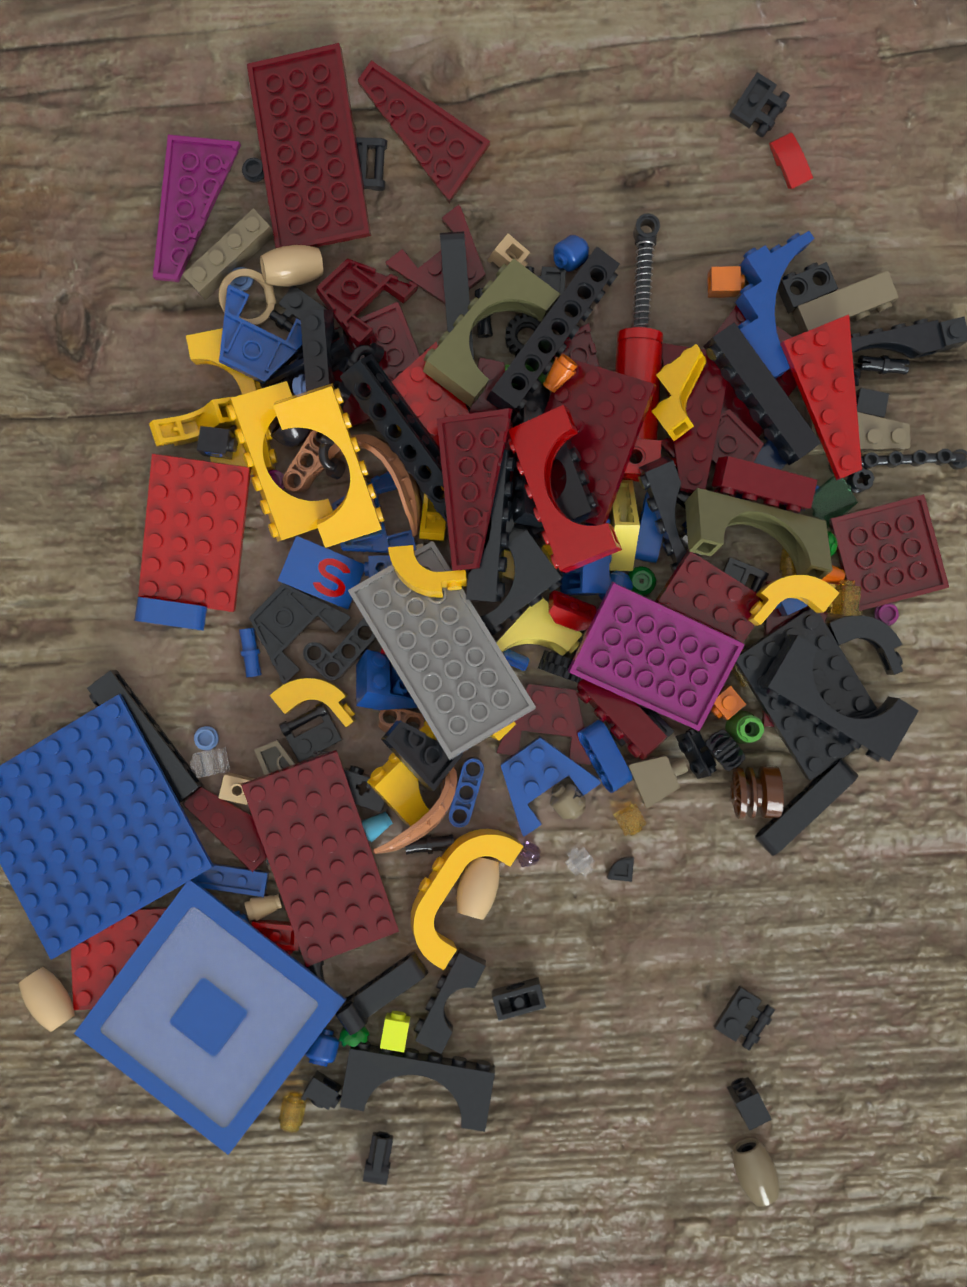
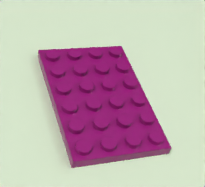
(655, 656)

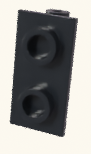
(700, 763)

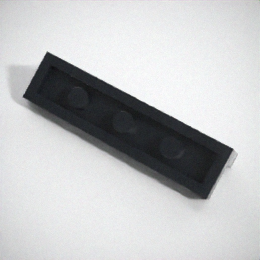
(339, 350)

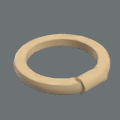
(268, 289)

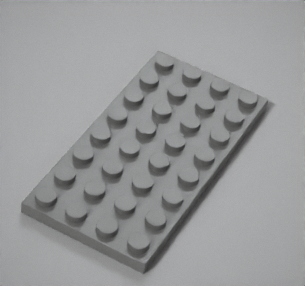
(443, 656)

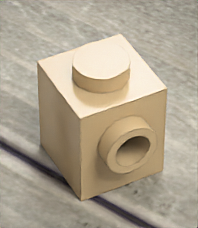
(232, 789)

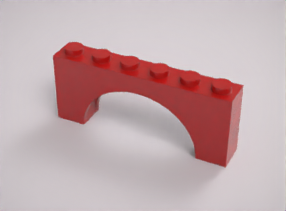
(536, 447)

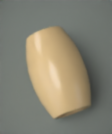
(291, 265)
(478, 888)
(46, 999)

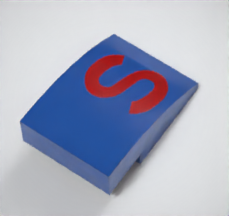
(321, 572)

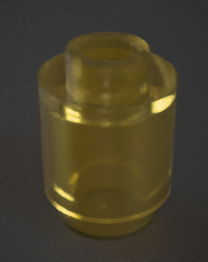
(292, 1112)

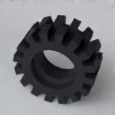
(513, 329)
(557, 665)

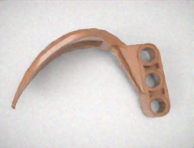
(404, 481)
(439, 809)

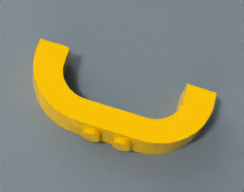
(444, 875)

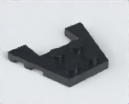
(284, 619)

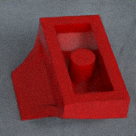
(570, 611)
(278, 932)

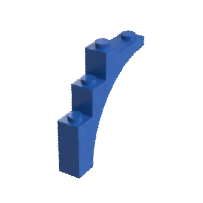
(757, 300)

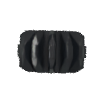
(725, 750)

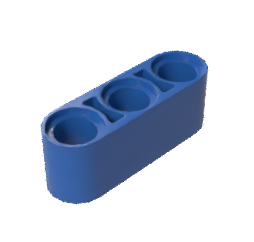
(648, 538)
(170, 613)
(605, 756)
(460, 802)

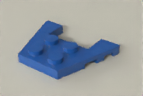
(251, 347)
(379, 540)
(534, 772)

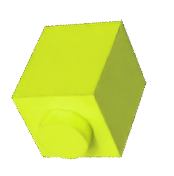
(395, 1031)

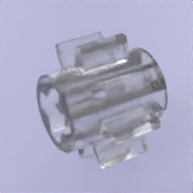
(579, 861)

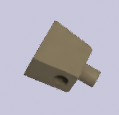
(656, 777)

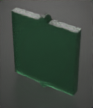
(832, 499)

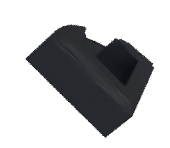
(622, 869)

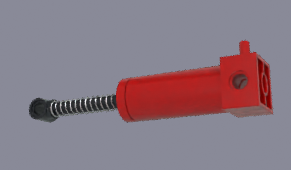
(641, 347)

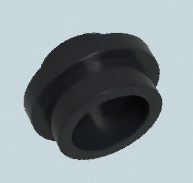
(253, 170)

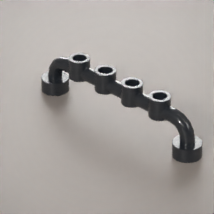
(956, 459)
(335, 467)

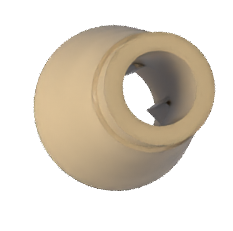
(262, 906)

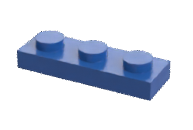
(234, 880)

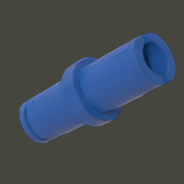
(250, 652)

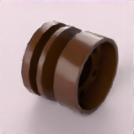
(761, 791)

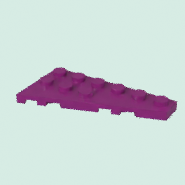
(190, 186)

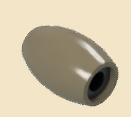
(756, 1171)

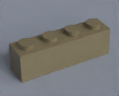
(229, 253)
(856, 300)

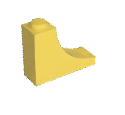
(626, 525)
(538, 628)

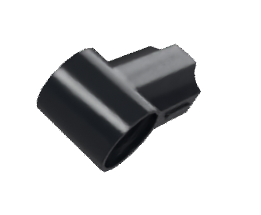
(378, 1163)

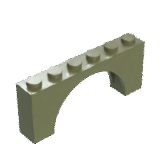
(513, 290)
(800, 535)

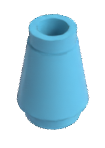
(376, 825)

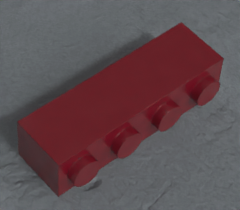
(764, 483)
(624, 717)

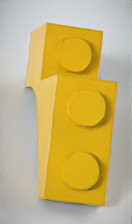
(679, 381)

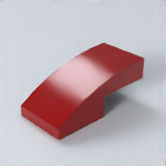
(791, 158)

